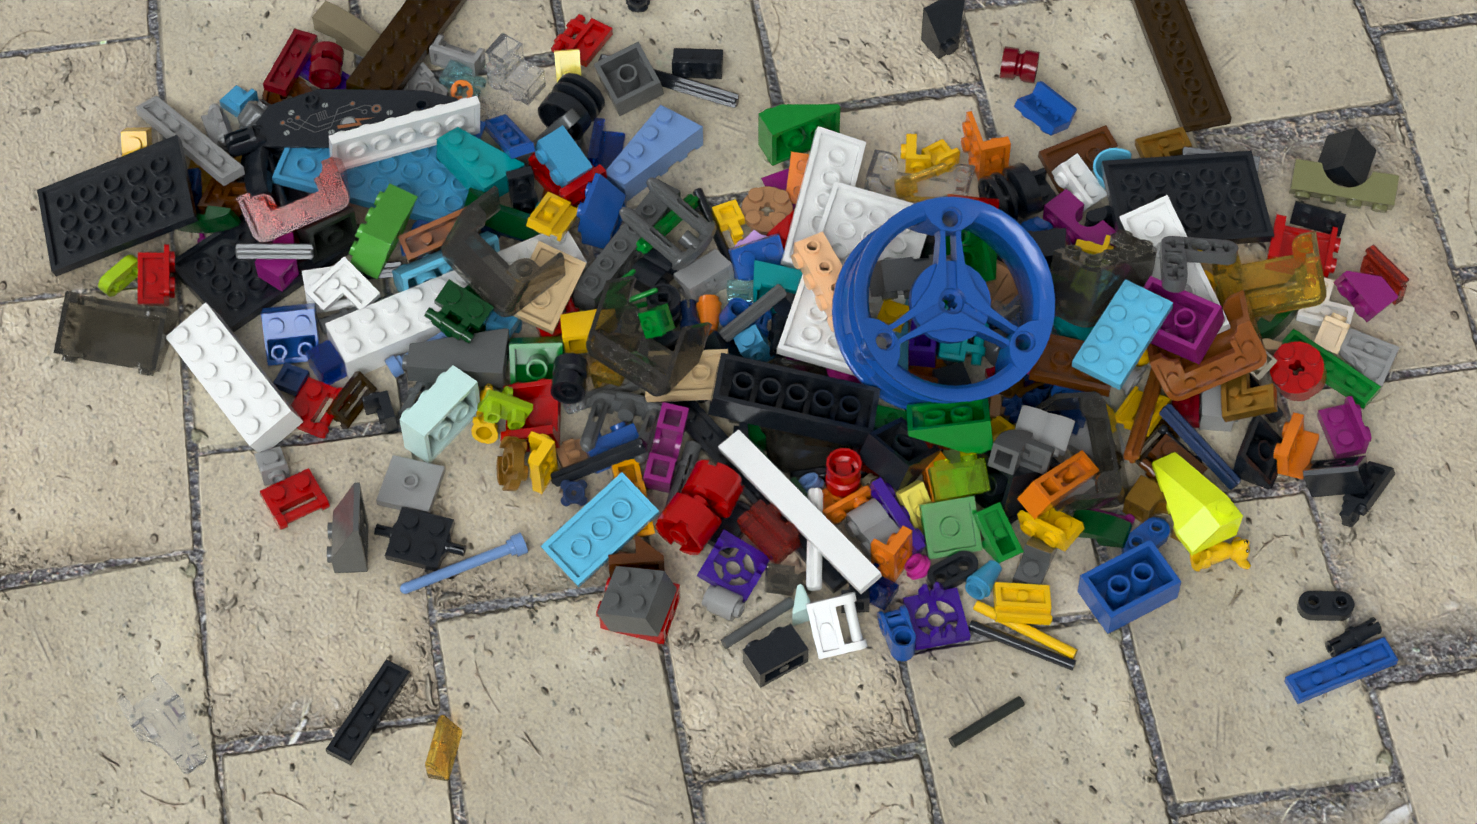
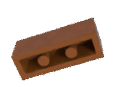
(428, 238)

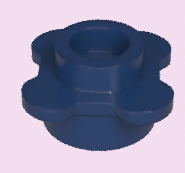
(568, 487)

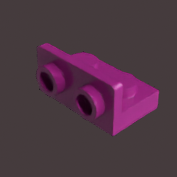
(1345, 429)

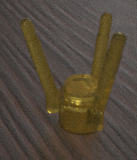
(907, 185)

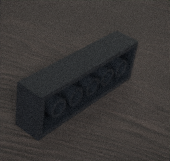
(793, 401)

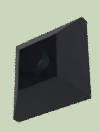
(943, 26)

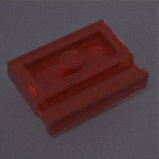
(1379, 265)

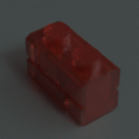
(769, 531)

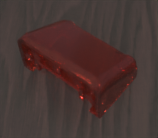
(270, 222)

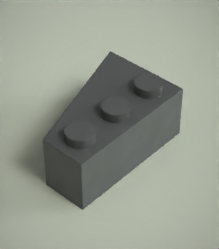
(897, 275)

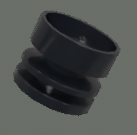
(575, 93)
(1015, 189)

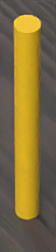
(1030, 632)

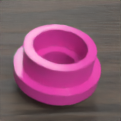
(917, 566)

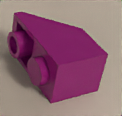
(278, 271)
(1366, 293)

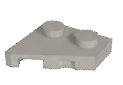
(1368, 355)

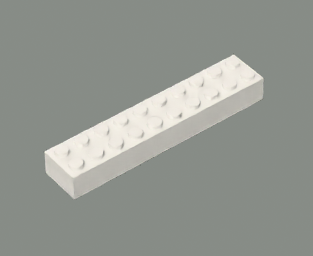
(395, 322)

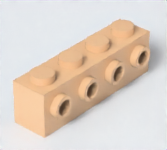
(820, 270)

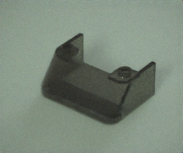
(485, 271)
(624, 349)
(1112, 479)

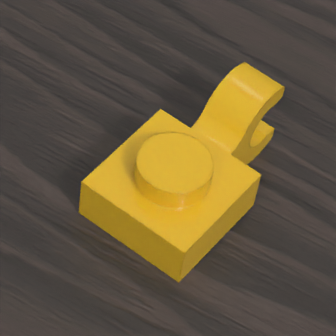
(730, 218)

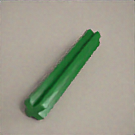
(666, 224)

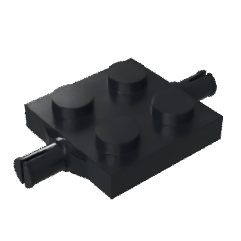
(420, 539)

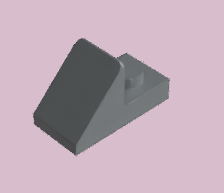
(1034, 562)

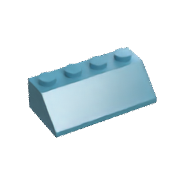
(430, 266)

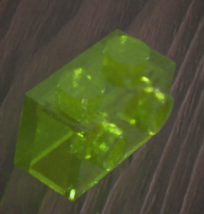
(958, 478)

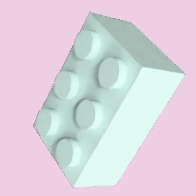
(440, 414)

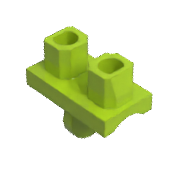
(505, 406)

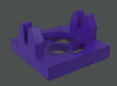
(725, 541)
(937, 634)

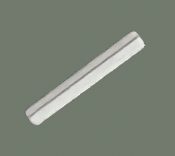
(814, 557)

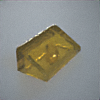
(443, 749)

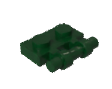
(464, 306)

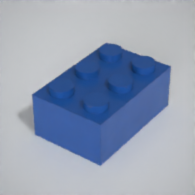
(1129, 586)

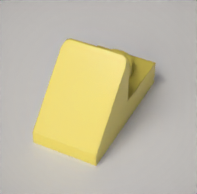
(567, 62)
(910, 498)

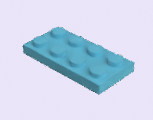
(1122, 334)
(600, 529)

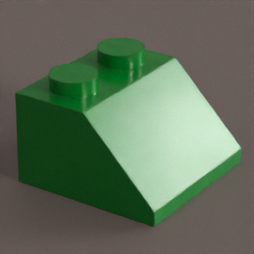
(533, 358)

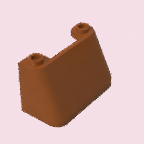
(1228, 357)

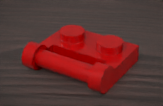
(311, 402)
(291, 493)

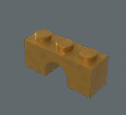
(1146, 501)

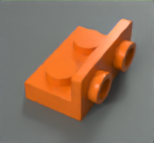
(893, 554)

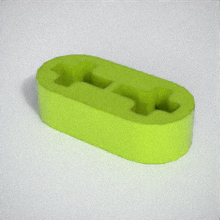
(119, 276)

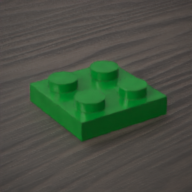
(950, 527)

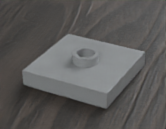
(410, 484)

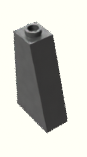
(482, 359)

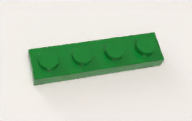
(1341, 375)

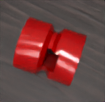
(843, 472)

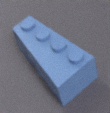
(654, 148)

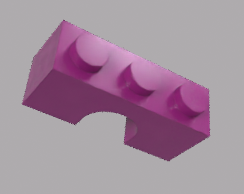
(1066, 212)
(666, 447)

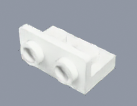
(1079, 180)

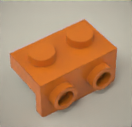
(1296, 448)
(836, 508)

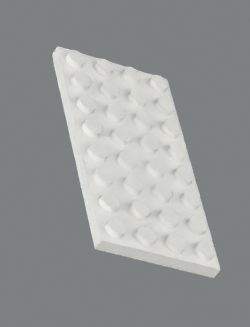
(845, 222)

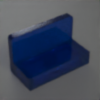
(604, 145)

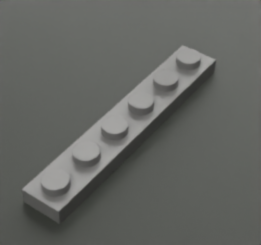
(195, 143)

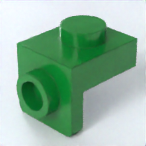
(656, 321)

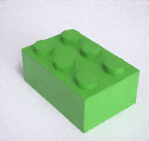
(382, 230)

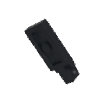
(1360, 503)

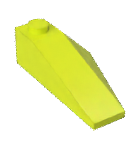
(1197, 507)

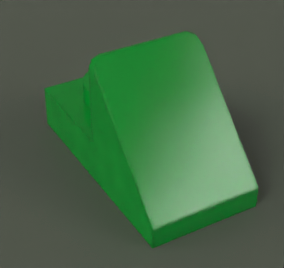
(998, 533)

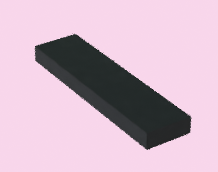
(368, 712)

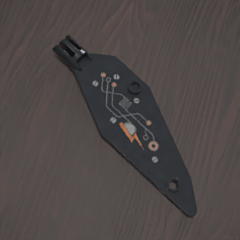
(315, 115)

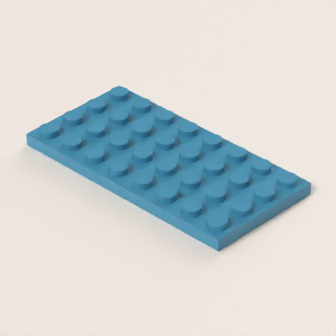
(414, 172)

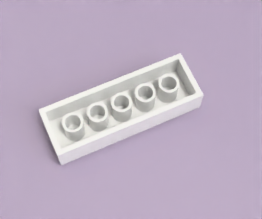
(234, 379)

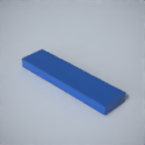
(509, 136)
(1341, 670)

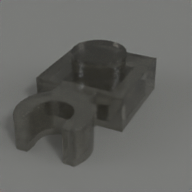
(783, 580)

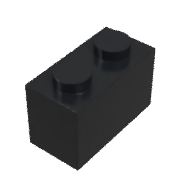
(775, 655)

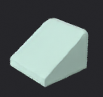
(800, 612)

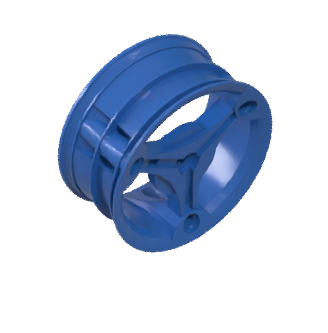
(966, 297)

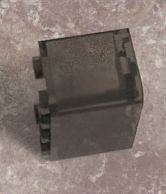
(1089, 282)

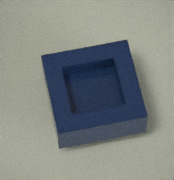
(291, 379)

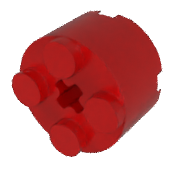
(1307, 382)
(717, 485)
(687, 523)

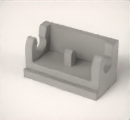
(442, 52)
(705, 276)

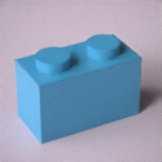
(562, 157)

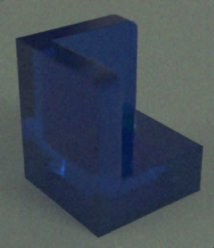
(326, 363)
(882, 591)

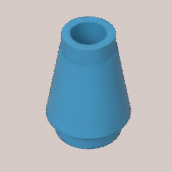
(982, 581)

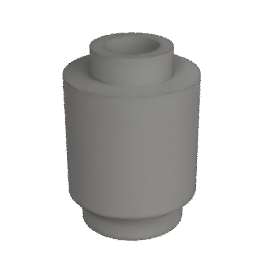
(723, 602)

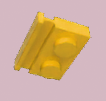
(553, 216)
(1127, 411)
(1022, 603)

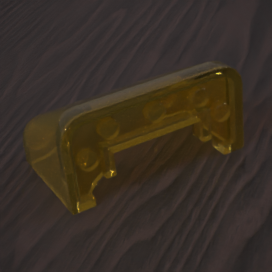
(1279, 282)

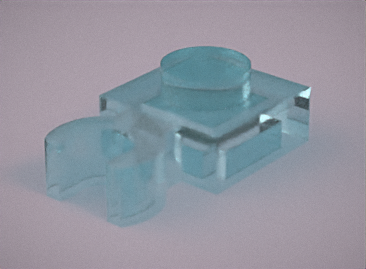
(455, 72)

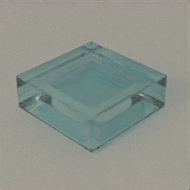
(740, 289)

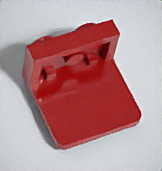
(154, 278)

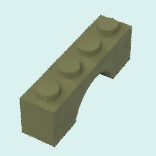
(1311, 181)

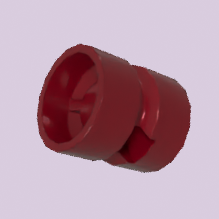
(1019, 64)
(326, 65)

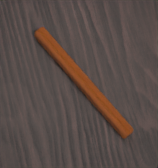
(1143, 418)

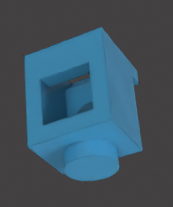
(753, 344)

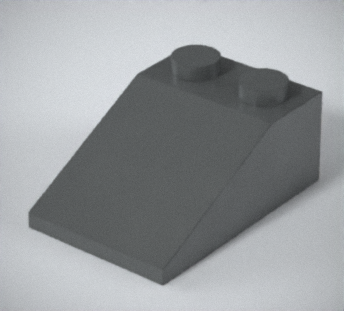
(349, 534)

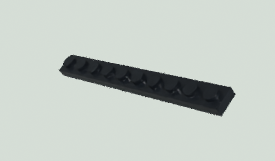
(709, 435)

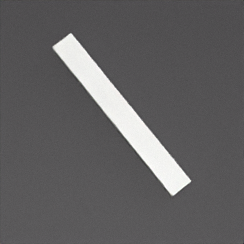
(800, 511)

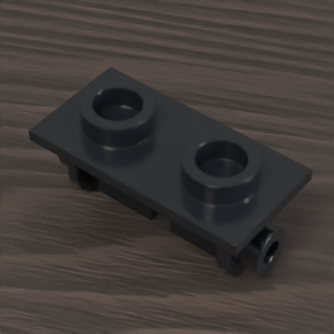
(1317, 218)

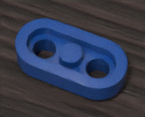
(1145, 532)

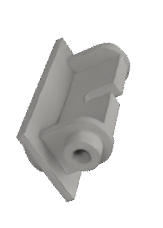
(216, 125)

